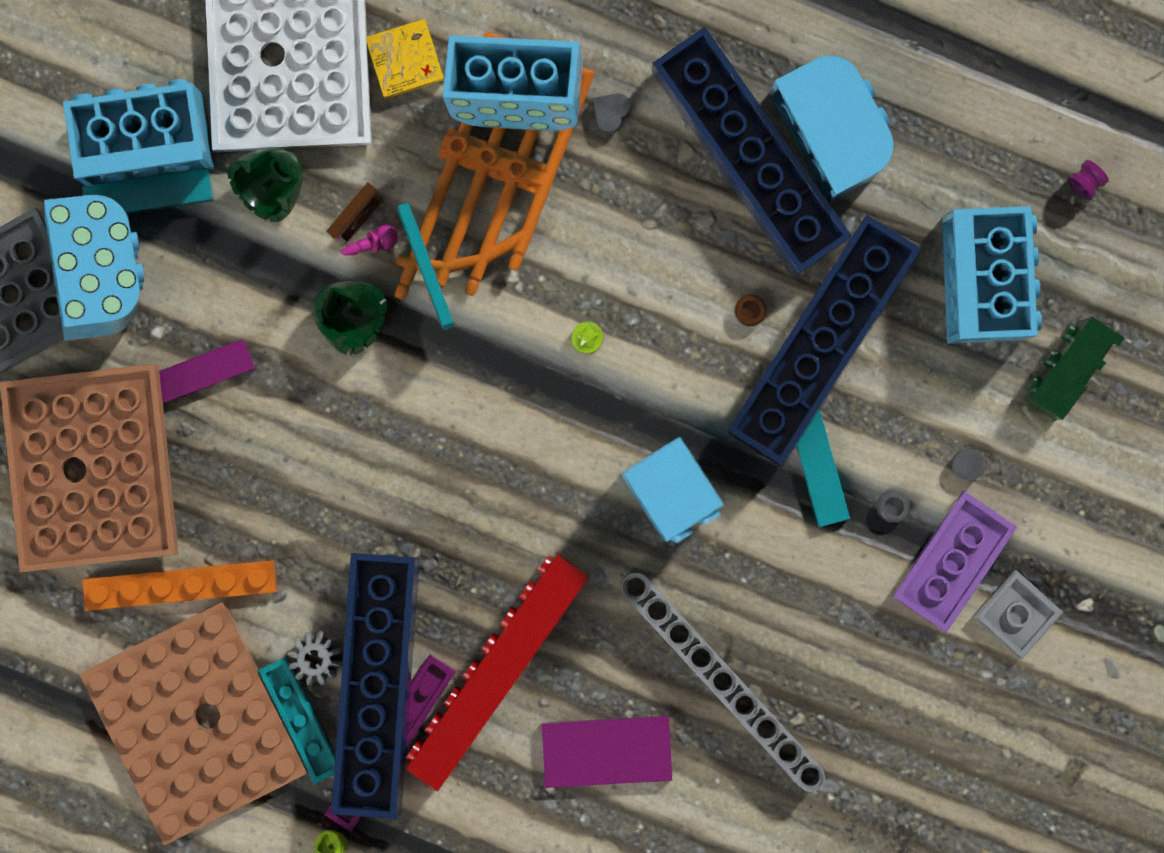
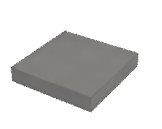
(1017, 614)

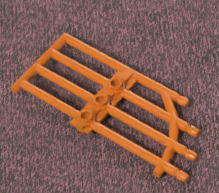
(500, 164)

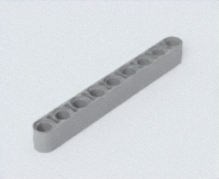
(728, 696)

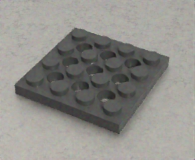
(47, 328)

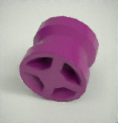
(1088, 179)

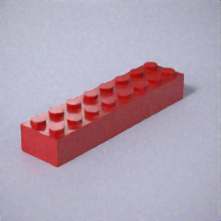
(497, 672)

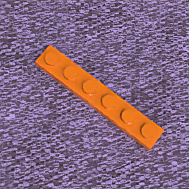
(179, 585)

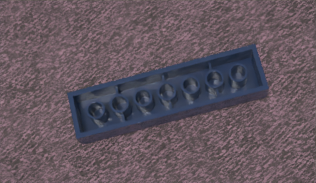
(750, 151)
(824, 341)
(375, 686)

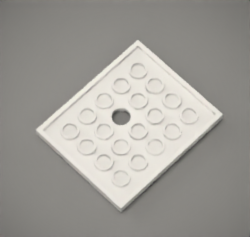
(307, 100)

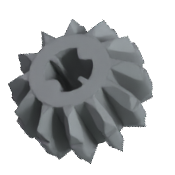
(306, 664)

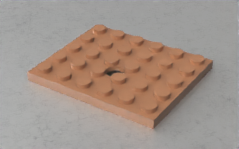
(120, 434)
(150, 710)

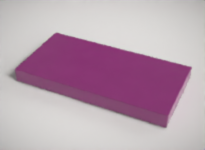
(606, 751)

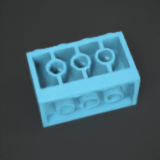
(107, 138)
(970, 280)
(673, 491)

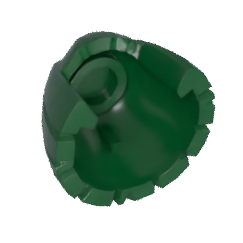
(267, 182)
(350, 315)

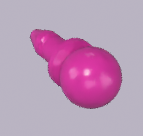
(383, 238)

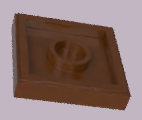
(355, 214)

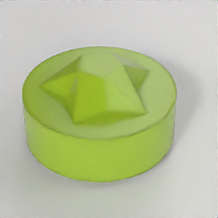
(587, 337)
(331, 842)

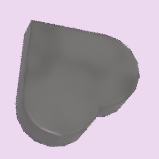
(610, 111)

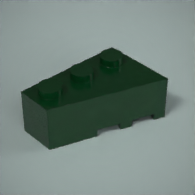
(1071, 367)

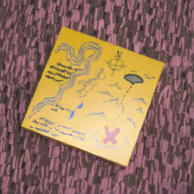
(404, 58)

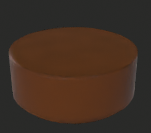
(750, 310)

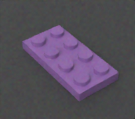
(954, 561)

